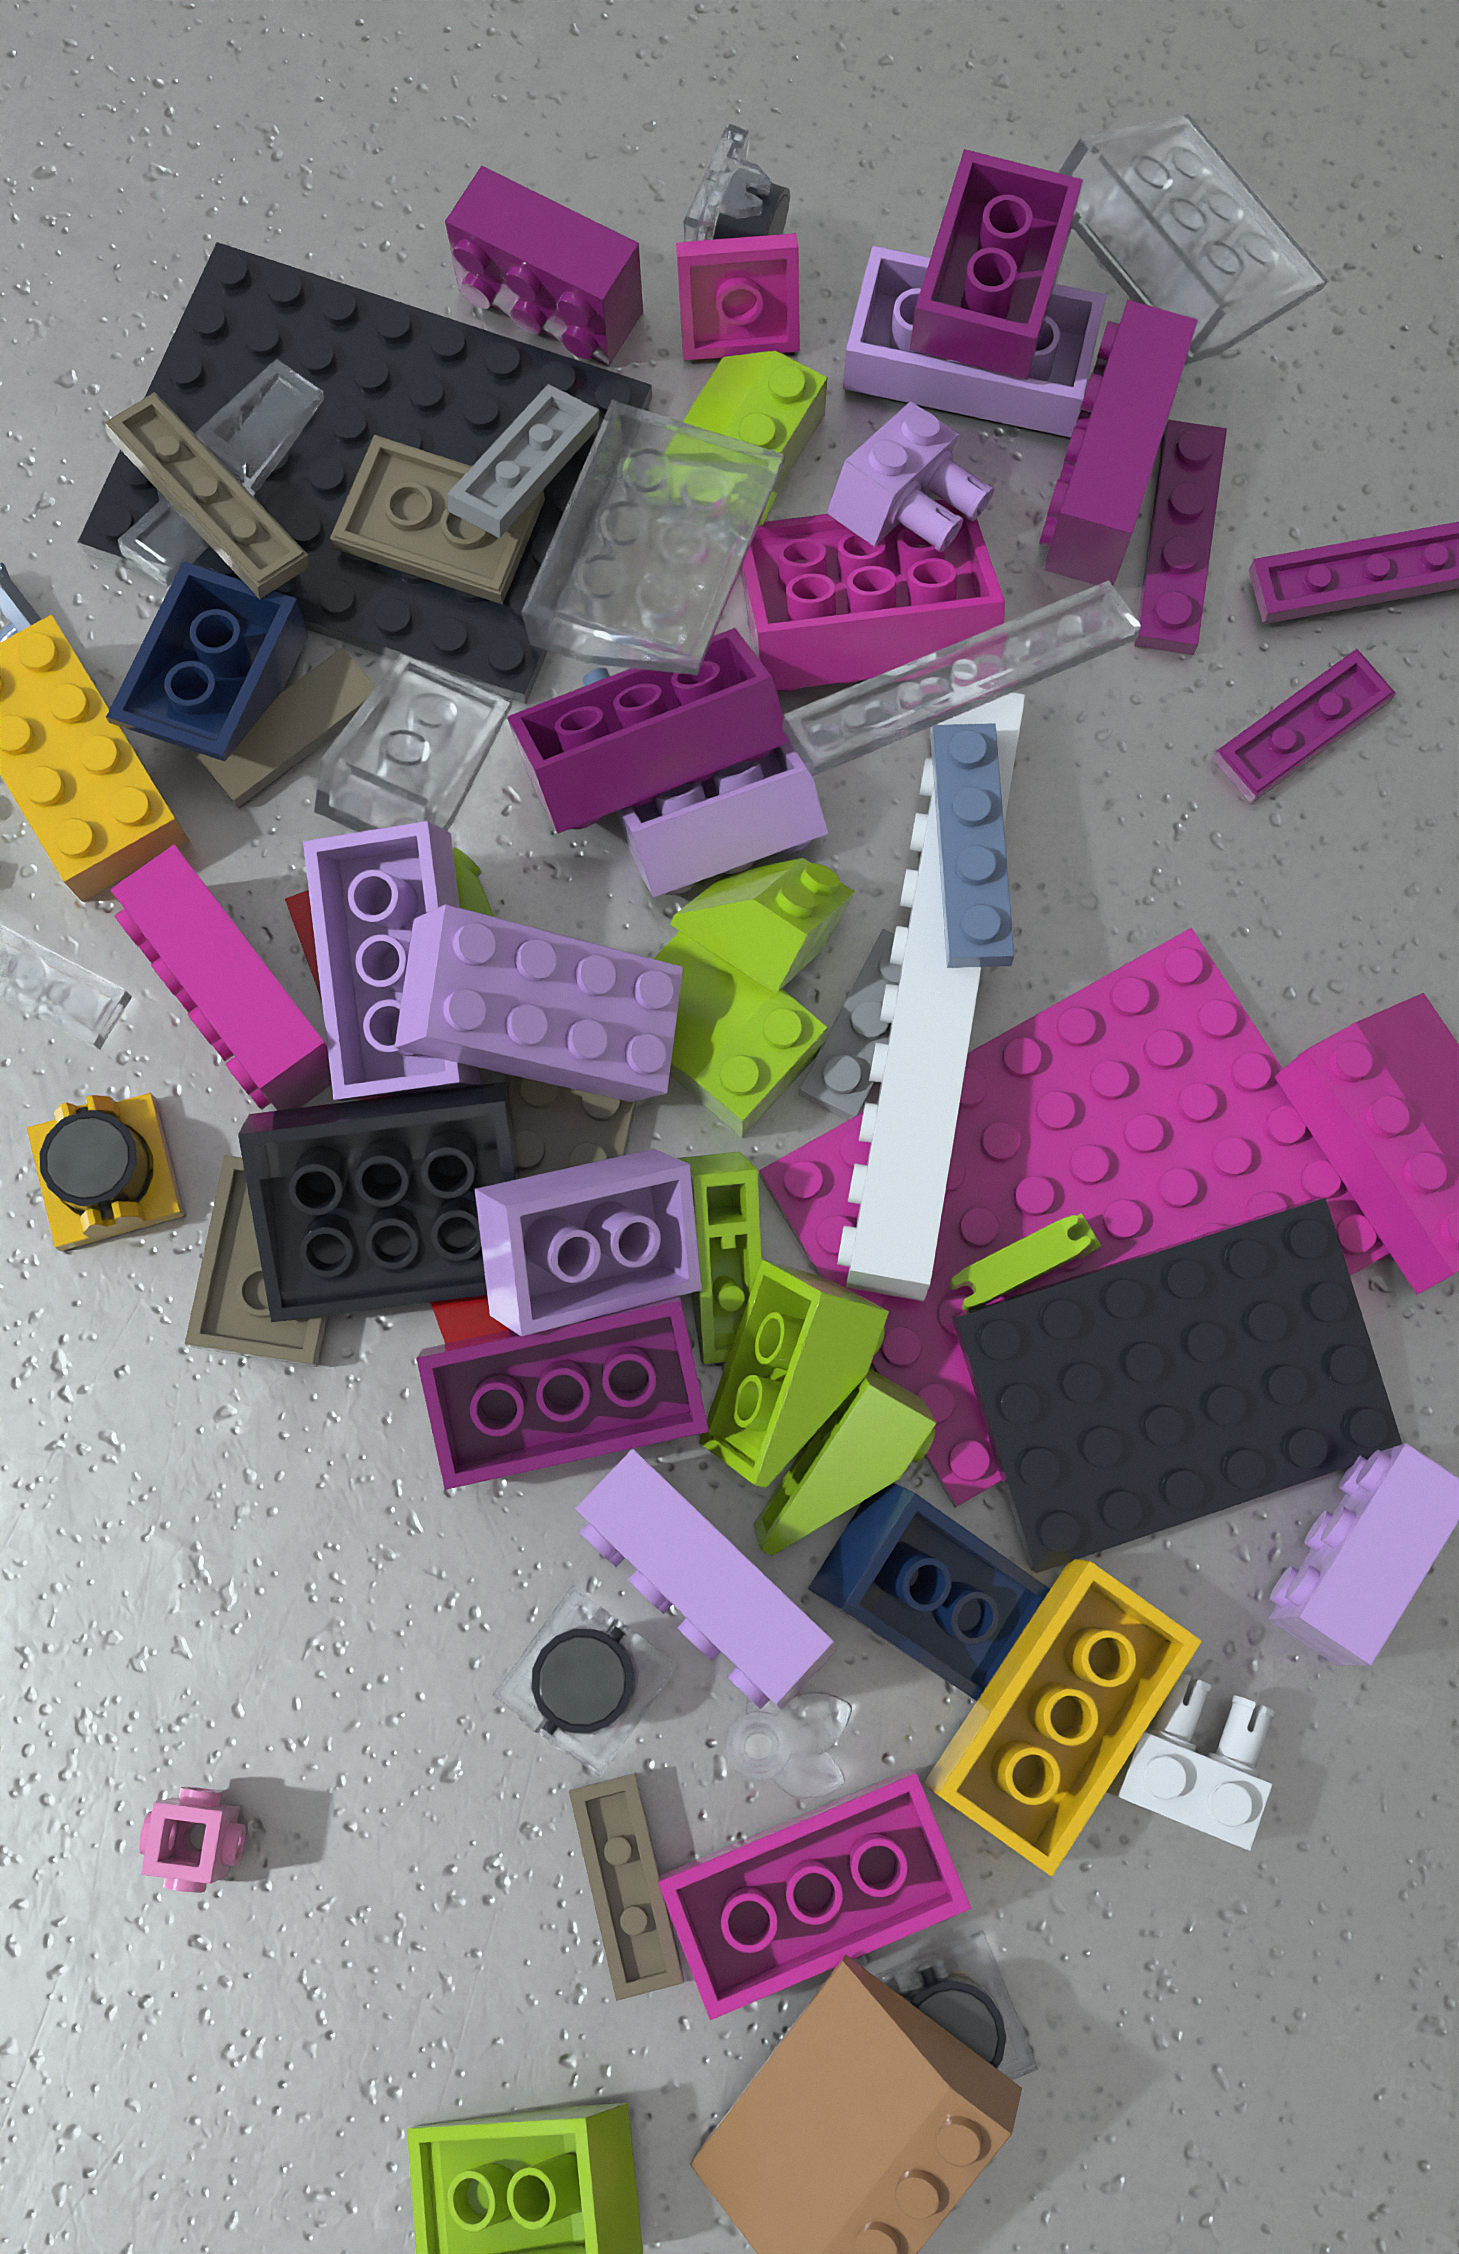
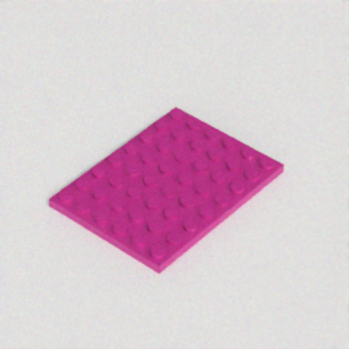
(1119, 1104)

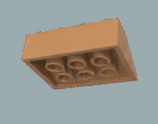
(857, 2127)

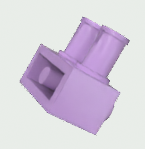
(895, 473)

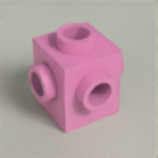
(168, 1844)

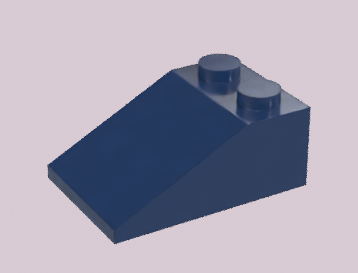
(210, 663)
(929, 1588)

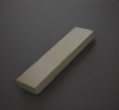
(207, 495)

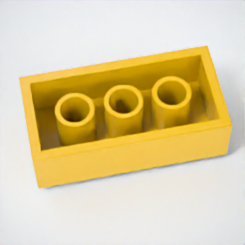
(74, 768)
(1062, 1714)

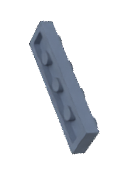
(971, 846)

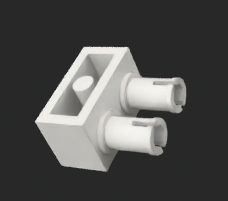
(1206, 1793)

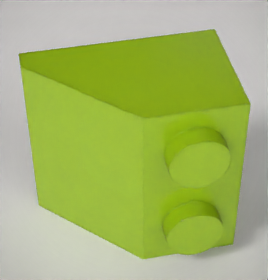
(763, 403)
(767, 918)

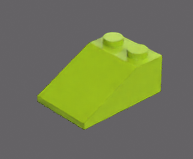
(734, 1037)
(789, 1368)
(527, 2183)

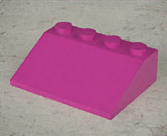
(848, 611)
(1389, 1124)

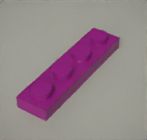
(1180, 537)
(1356, 573)

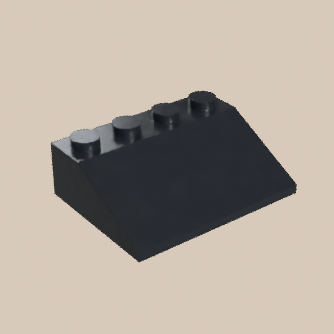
(375, 1198)

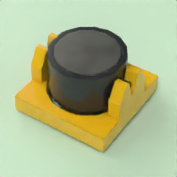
(100, 1167)

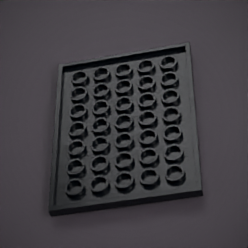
(382, 375)

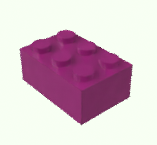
(995, 264)
(545, 266)

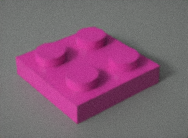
(739, 296)

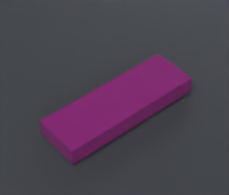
(1304, 726)

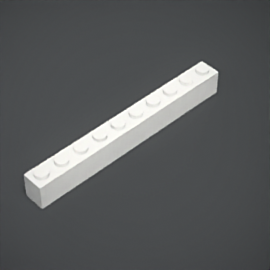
(920, 1066)

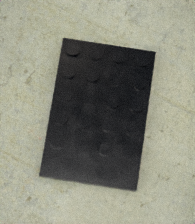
(1176, 1383)

